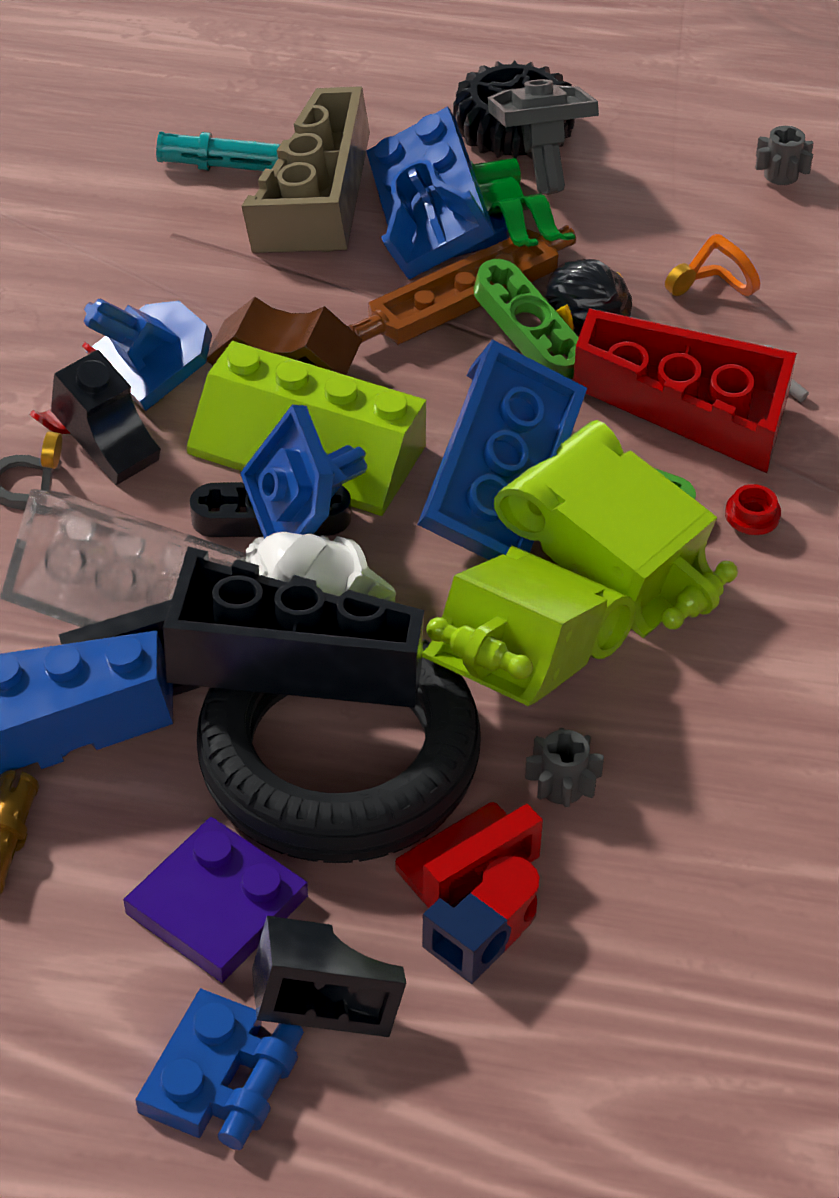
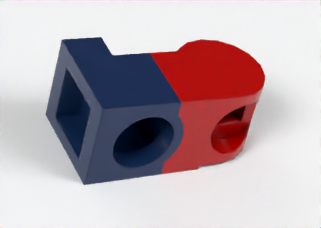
(485, 920)

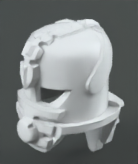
(332, 564)

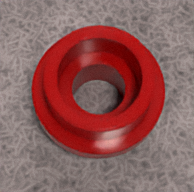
(753, 510)

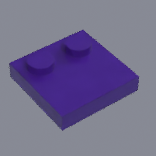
(215, 898)

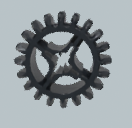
(472, 111)

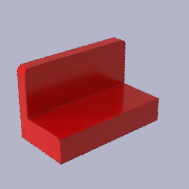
(455, 858)

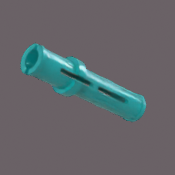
(215, 152)

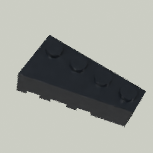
(290, 637)

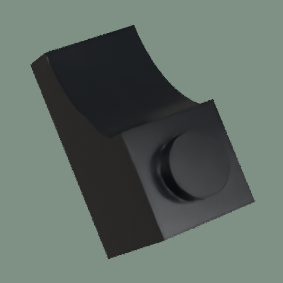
(100, 414)
(320, 982)

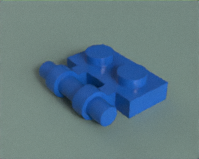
(201, 1061)

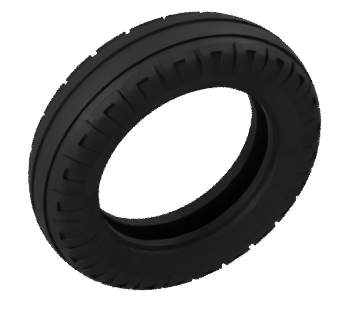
(349, 824)

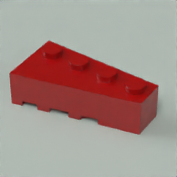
(688, 382)

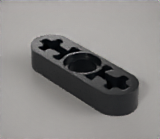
(233, 523)

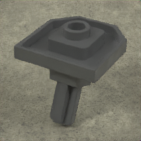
(541, 113)

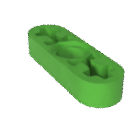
(525, 298)

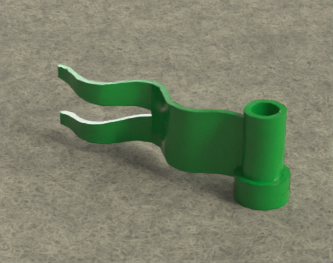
(502, 194)

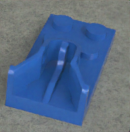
(428, 194)
(507, 424)

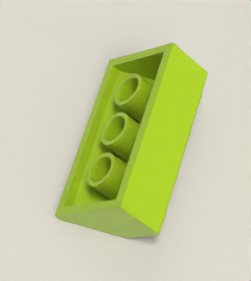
(254, 389)

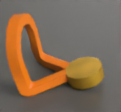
(684, 275)

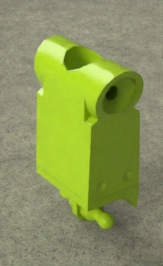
(619, 526)
(526, 625)

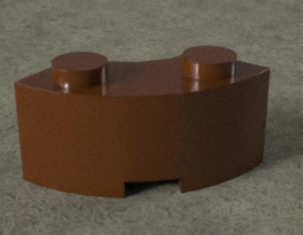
(307, 337)

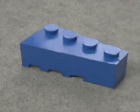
(81, 697)

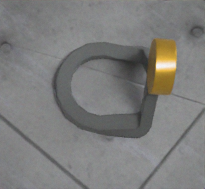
(48, 462)

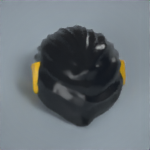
(587, 285)

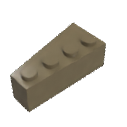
(316, 181)

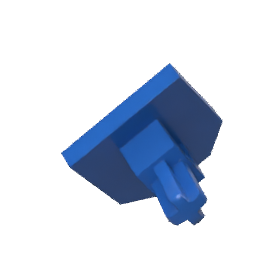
(150, 345)
(294, 477)

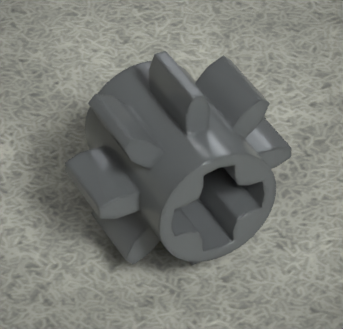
(784, 155)
(564, 767)

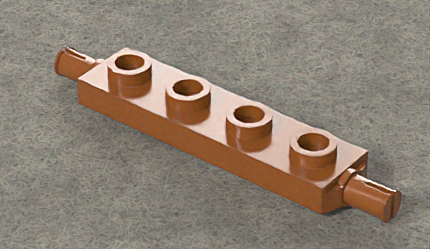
(451, 289)

